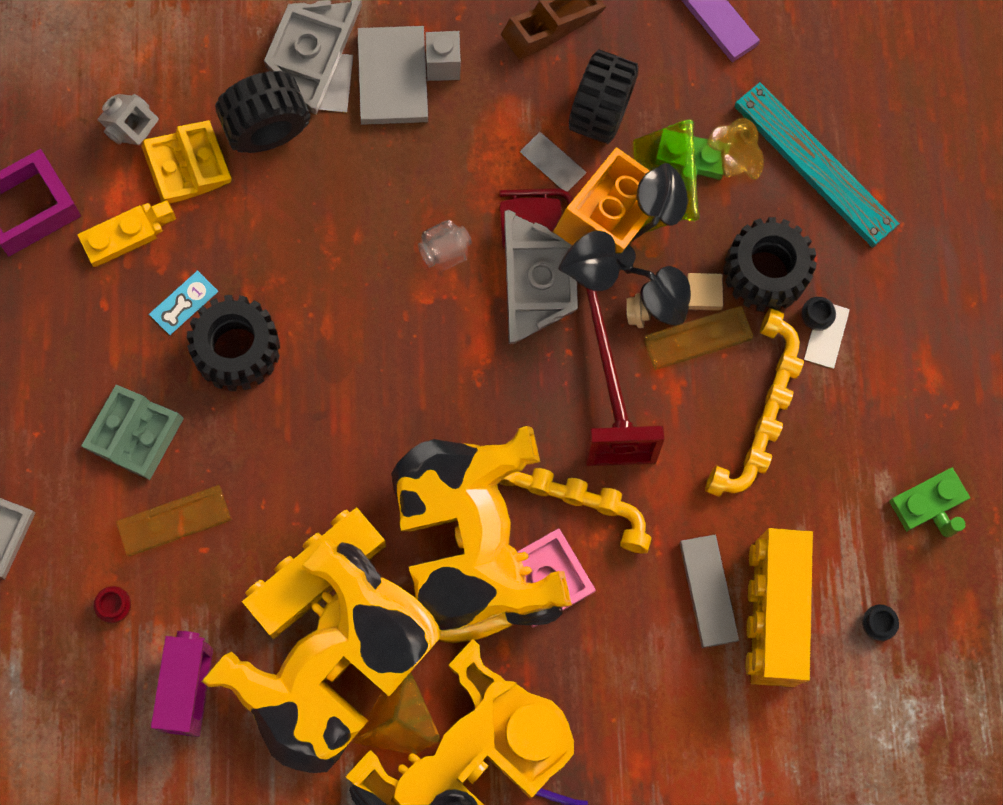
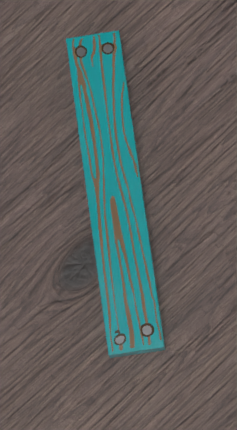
(816, 165)

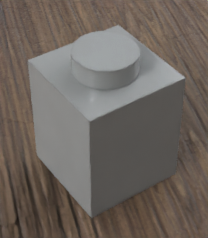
(443, 55)

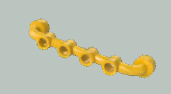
(767, 427)
(576, 494)

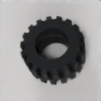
(603, 96)
(262, 112)
(777, 240)
(225, 317)

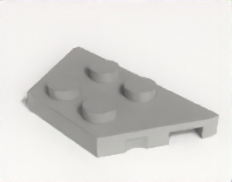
(311, 45)
(535, 285)

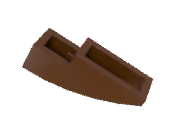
(547, 24)

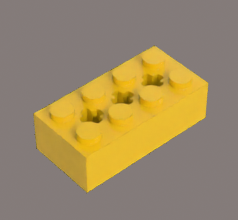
(780, 608)

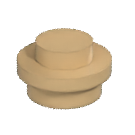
(636, 311)

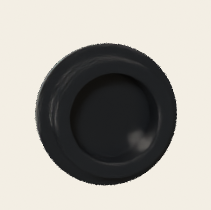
(818, 313)
(880, 622)

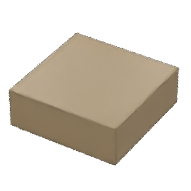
(705, 291)

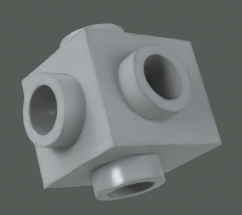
(127, 119)

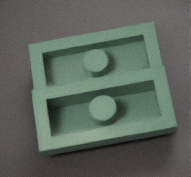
(132, 432)

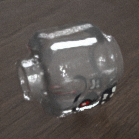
(444, 245)

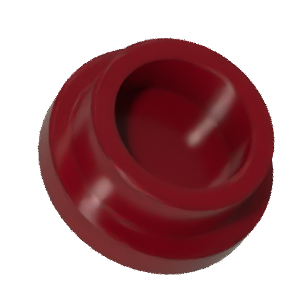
(112, 604)

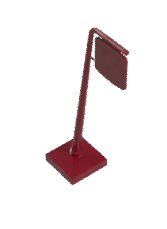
(622, 442)

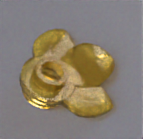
(737, 151)

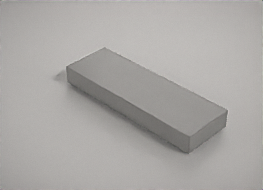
(709, 591)

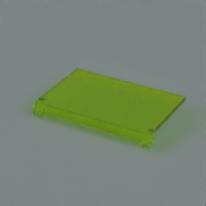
(675, 147)

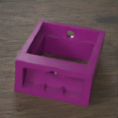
(46, 221)
(180, 686)

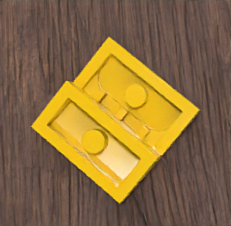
(186, 162)

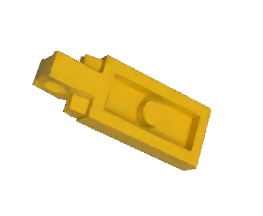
(125, 232)

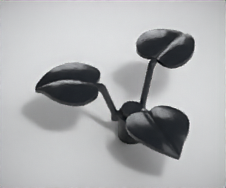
(597, 266)

